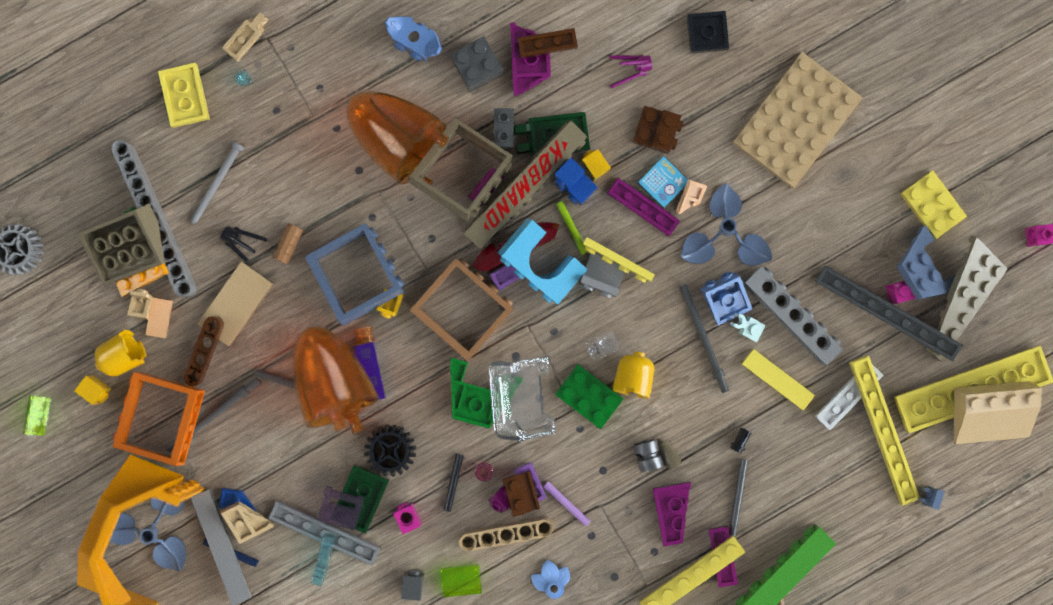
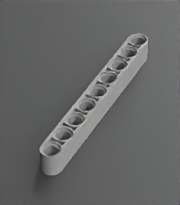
(139, 195)

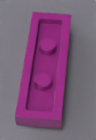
(727, 575)

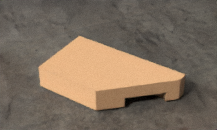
(691, 195)

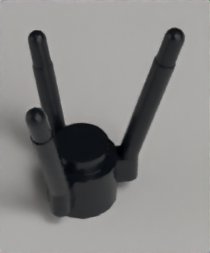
(231, 236)

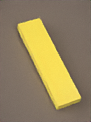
(778, 379)

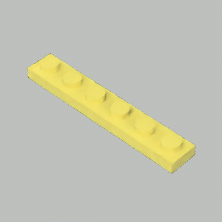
(695, 573)

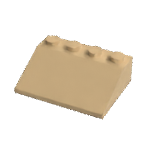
(995, 411)

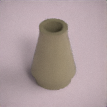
(669, 455)

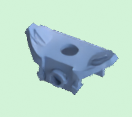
(399, 30)

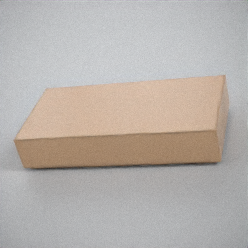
(159, 317)

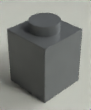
(412, 585)

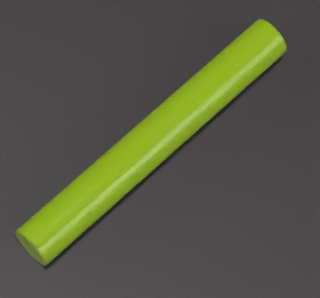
(571, 227)

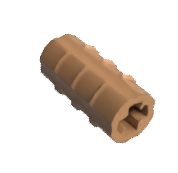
(287, 243)

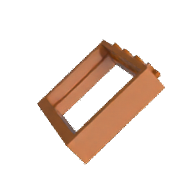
(186, 427)

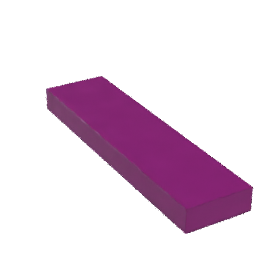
(643, 207)

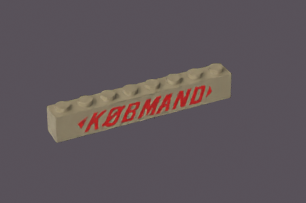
(524, 184)

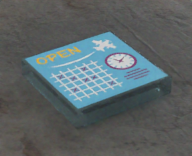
(663, 182)

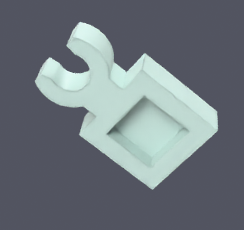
(748, 327)

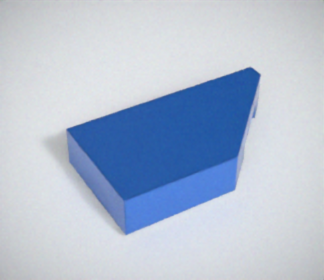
(231, 496)

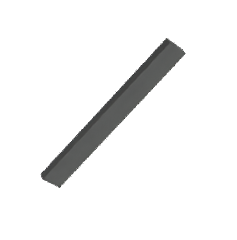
(889, 313)

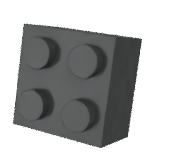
(477, 64)

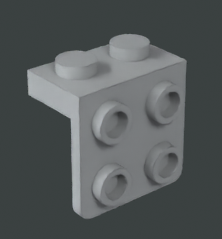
(601, 276)

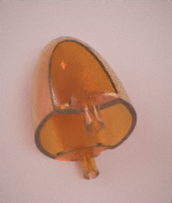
(394, 132)
(330, 381)

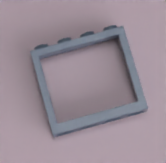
(388, 266)

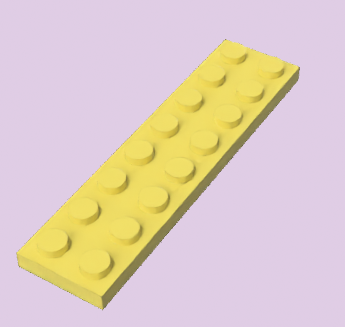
(935, 401)

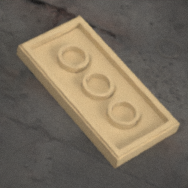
(237, 301)

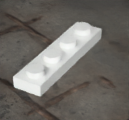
(841, 403)

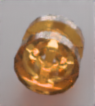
(364, 335)

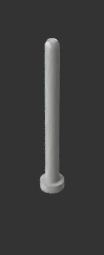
(216, 182)

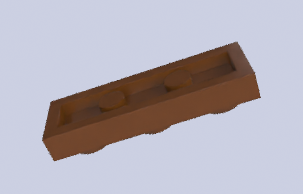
(547, 43)

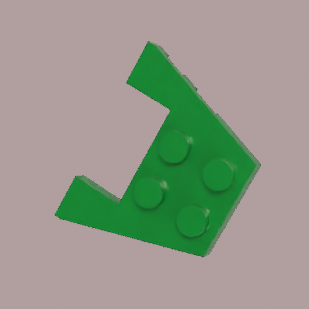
(468, 401)

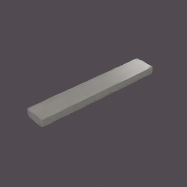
(315, 529)
(221, 547)

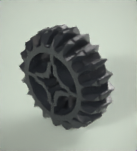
(383, 444)

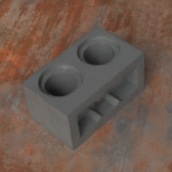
(504, 128)

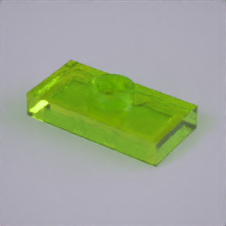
(36, 415)

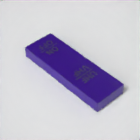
(368, 357)

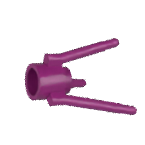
(640, 62)

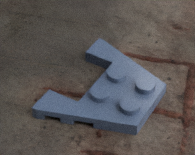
(920, 271)

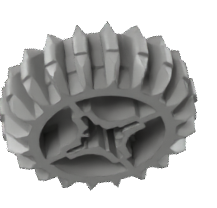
(24, 237)

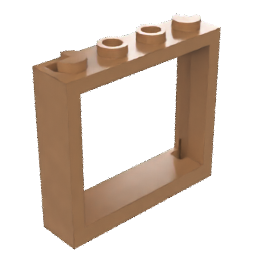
(478, 279)

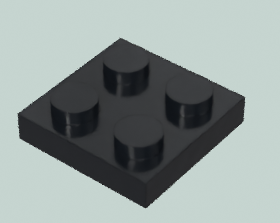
(708, 32)

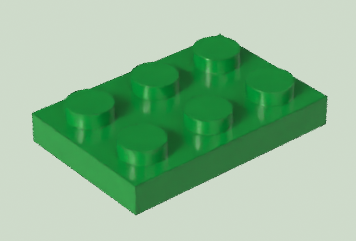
(589, 396)

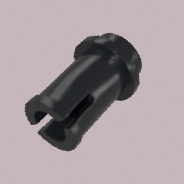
(741, 440)

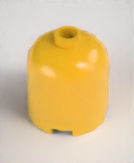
(119, 354)
(634, 375)

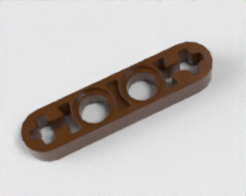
(206, 352)

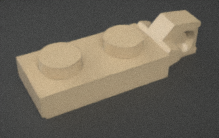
(245, 36)

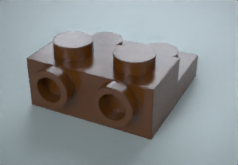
(658, 129)

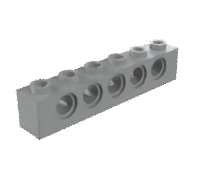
(809, 341)

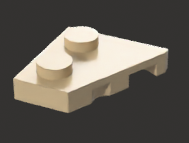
(245, 522)

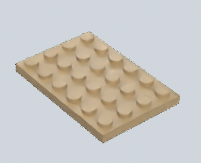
(797, 120)

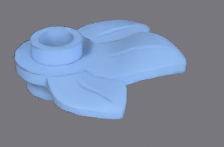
(551, 576)

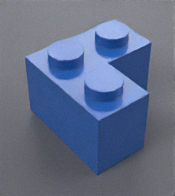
(574, 182)

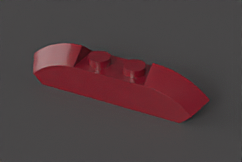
(490, 259)

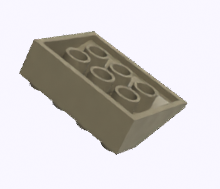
(124, 245)

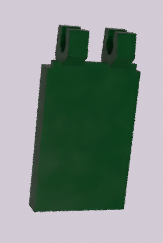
(543, 128)

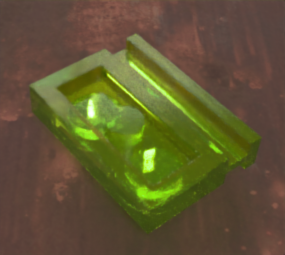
(461, 580)

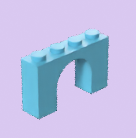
(517, 253)

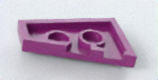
(671, 509)

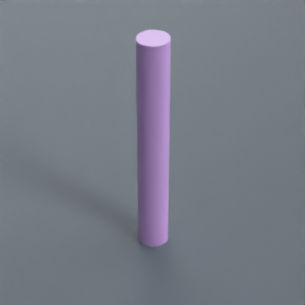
(566, 503)

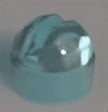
(243, 78)

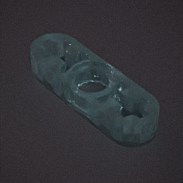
(323, 559)

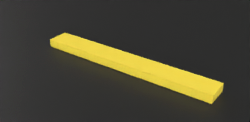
(884, 430)

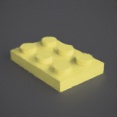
(184, 95)
(933, 204)

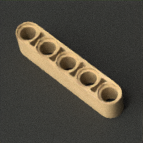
(498, 540)

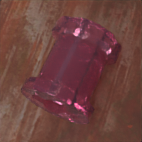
(483, 478)

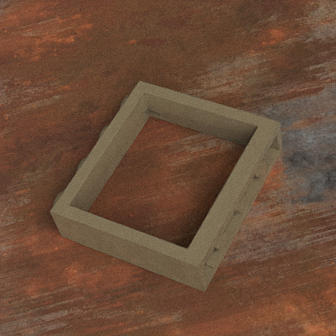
(454, 128)

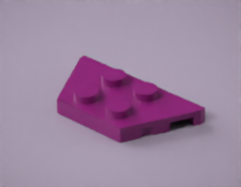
(527, 71)

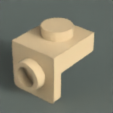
(139, 304)

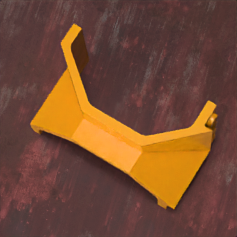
(131, 485)

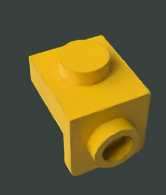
(390, 307)

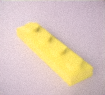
(624, 264)

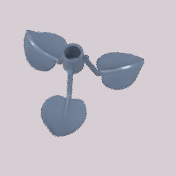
(726, 204)
(168, 554)

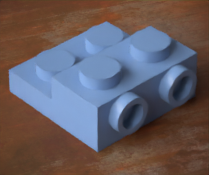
(726, 297)

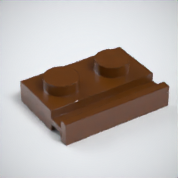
(521, 493)

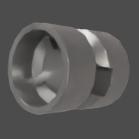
(648, 455)

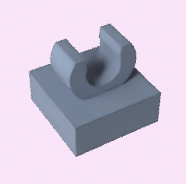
(932, 497)

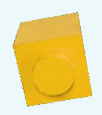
(595, 164)
(93, 390)

